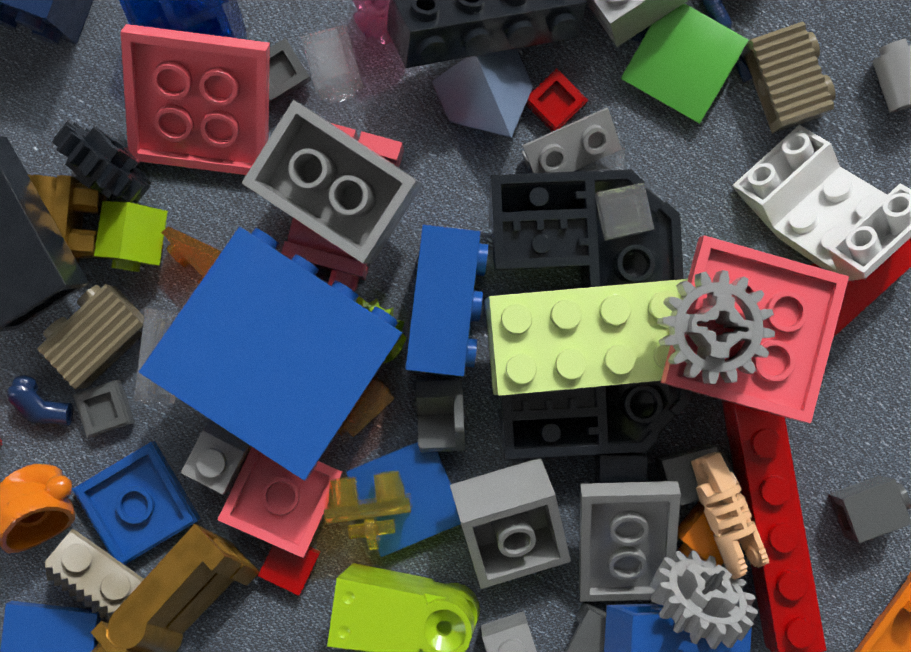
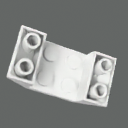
(824, 208)

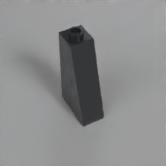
(34, 256)

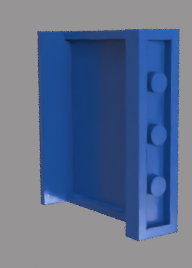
(272, 351)

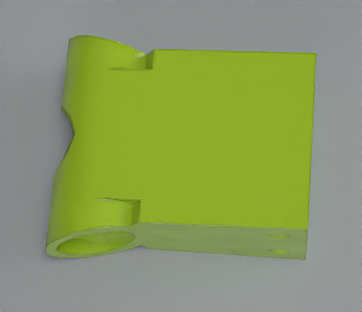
(400, 612)

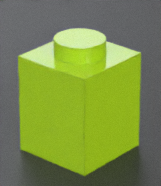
(130, 235)

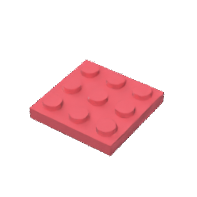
(195, 98)
(804, 322)

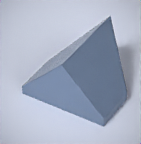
(485, 91)

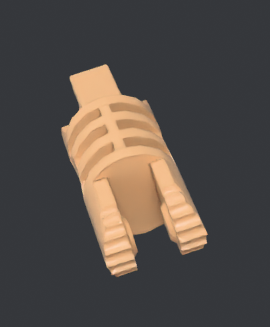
(728, 515)

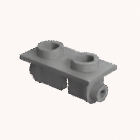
(573, 145)

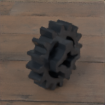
(101, 162)

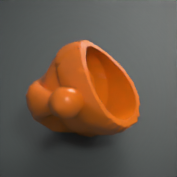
(34, 507)

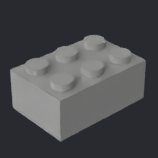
(332, 183)

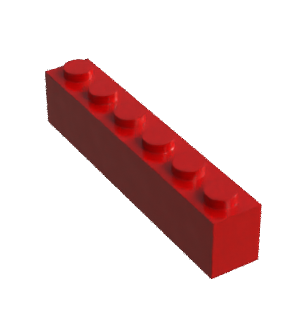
(769, 485)

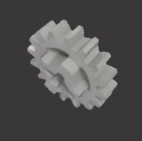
(712, 347)
(703, 599)

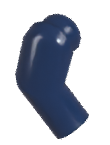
(33, 408)

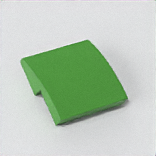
(685, 60)

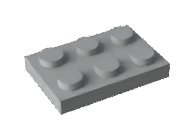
(625, 537)

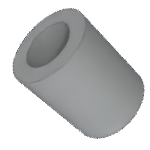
(894, 74)

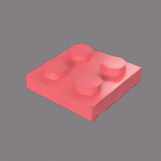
(277, 503)

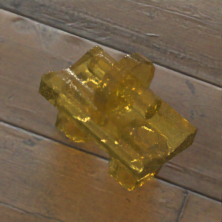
(389, 501)

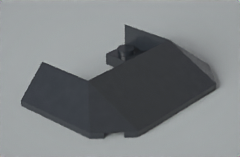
(557, 224)

